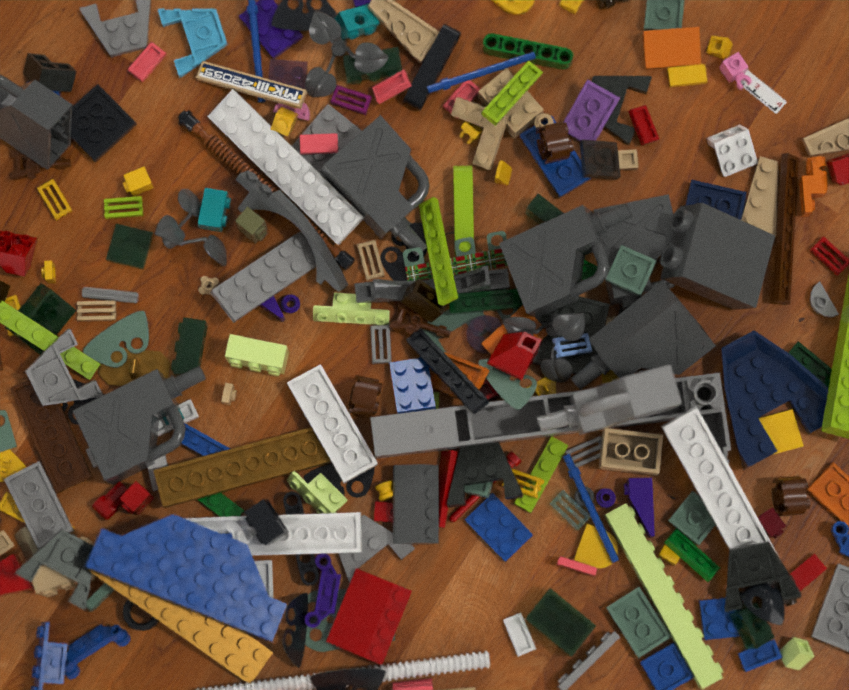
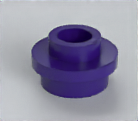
(288, 298)
(599, 498)

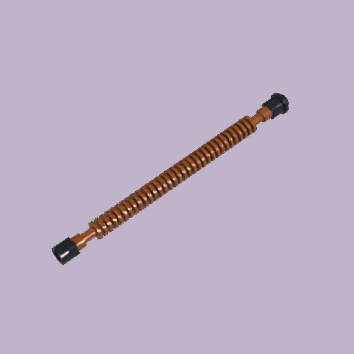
(238, 165)

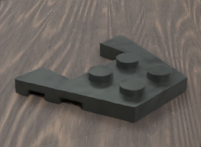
(618, 86)
(482, 465)
(67, 556)
(754, 566)

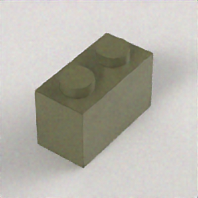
(251, 225)

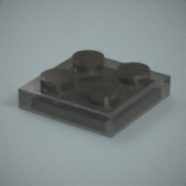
(599, 159)

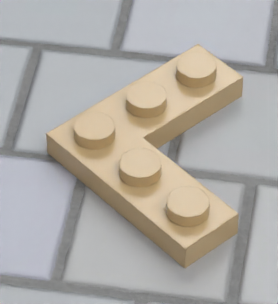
(491, 134)

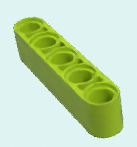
(463, 205)

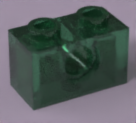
(751, 636)

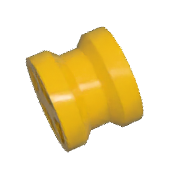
(385, 490)

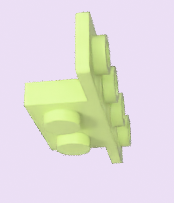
(347, 310)
(318, 493)

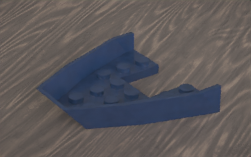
(759, 380)

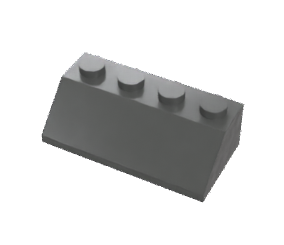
(415, 504)

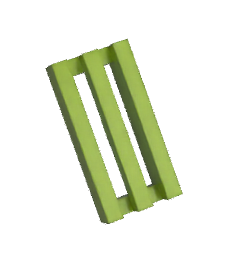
(107, 208)

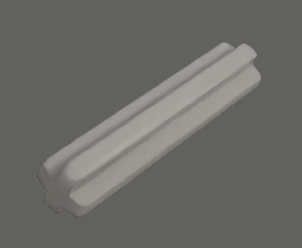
(107, 294)

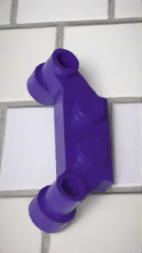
(327, 591)

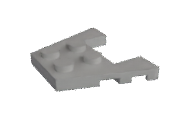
(123, 33)
(52, 379)
(373, 540)

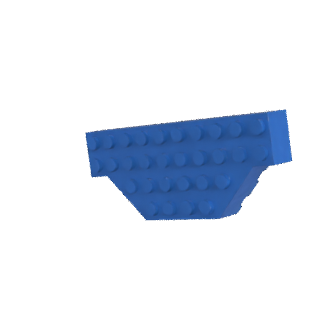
(192, 570)

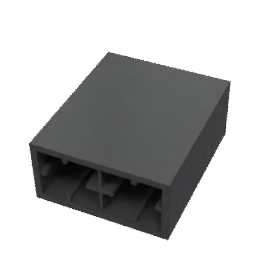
(717, 256)

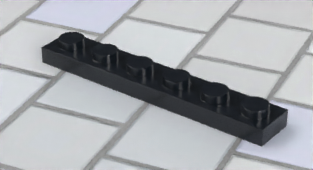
(447, 371)

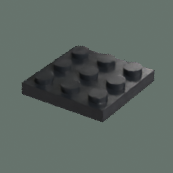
(99, 123)

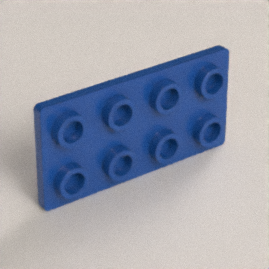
(50, 659)

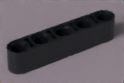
(432, 66)
(311, 565)

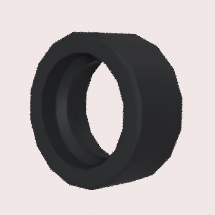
(137, 626)

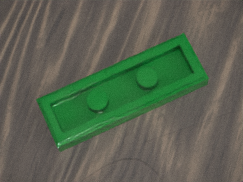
(692, 555)

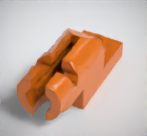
(812, 185)

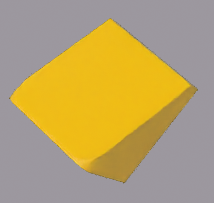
(719, 47)
(503, 173)
(668, 555)

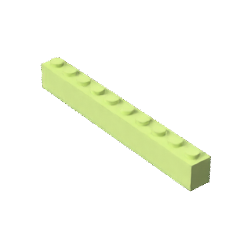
(663, 596)

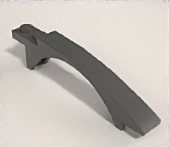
(262, 198)
(472, 281)

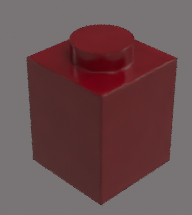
(772, 523)

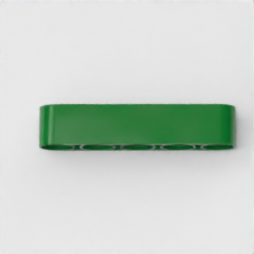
(521, 44)

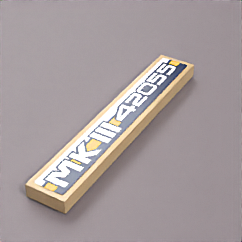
(251, 84)

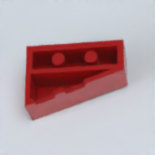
(9, 581)

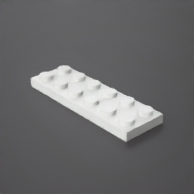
(332, 423)

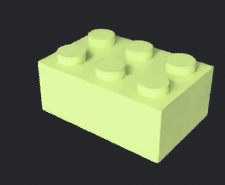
(257, 355)

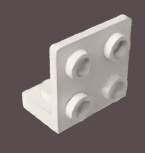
(733, 149)

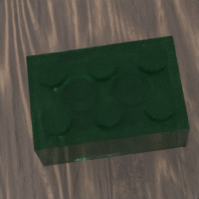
(560, 622)

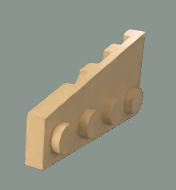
(407, 28)
(828, 140)
(761, 202)

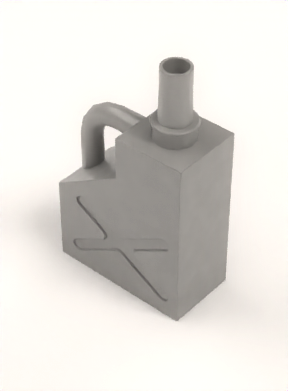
(617, 402)

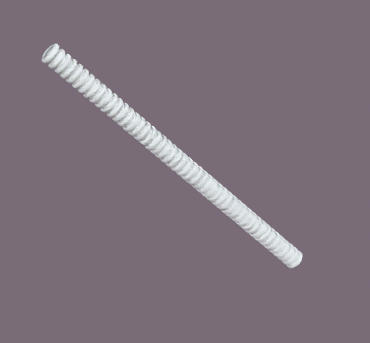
(392, 672)

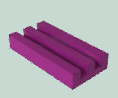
(348, 106)

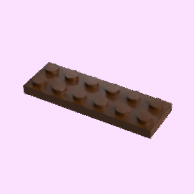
(52, 439)

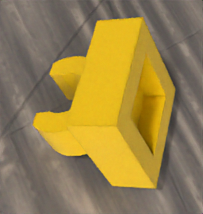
(472, 130)

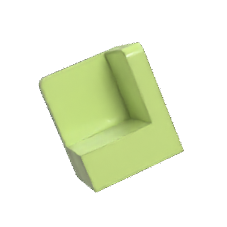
(796, 653)

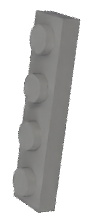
(593, 654)

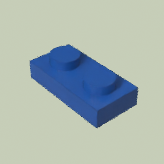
(758, 657)

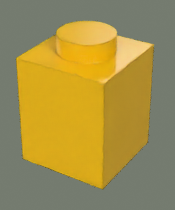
(284, 121)
(137, 181)

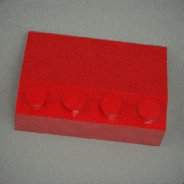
(369, 616)

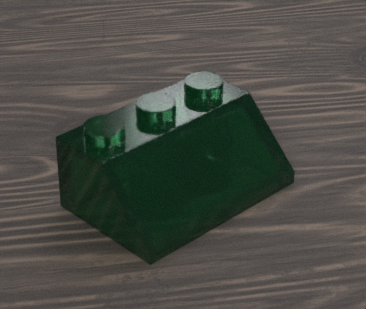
(47, 310)

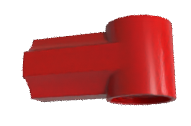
(108, 504)

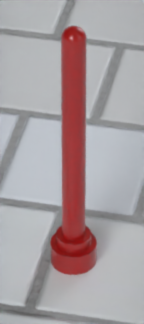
(513, 460)

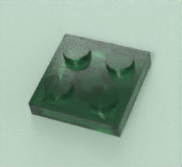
(129, 246)

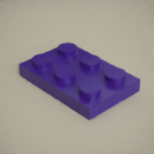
(272, 39)

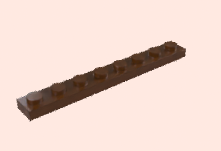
(785, 229)

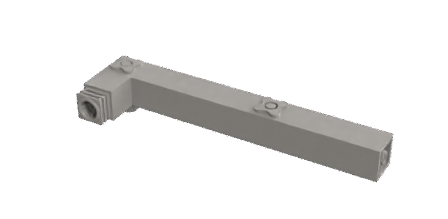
(501, 423)

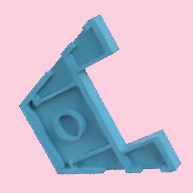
(203, 34)

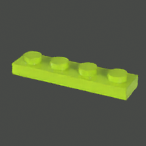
(511, 93)
(543, 469)

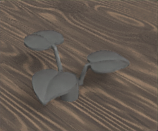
(325, 29)
(173, 235)
(571, 328)

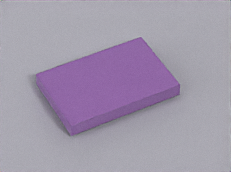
(590, 112)

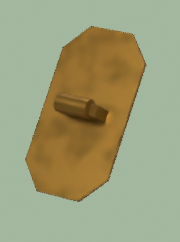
(135, 366)

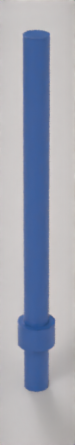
(252, 11)
(447, 83)
(575, 473)

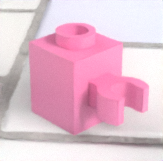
(734, 69)

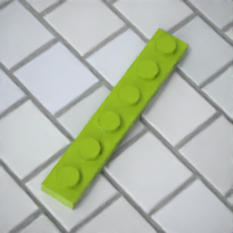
(438, 251)
(44, 338)

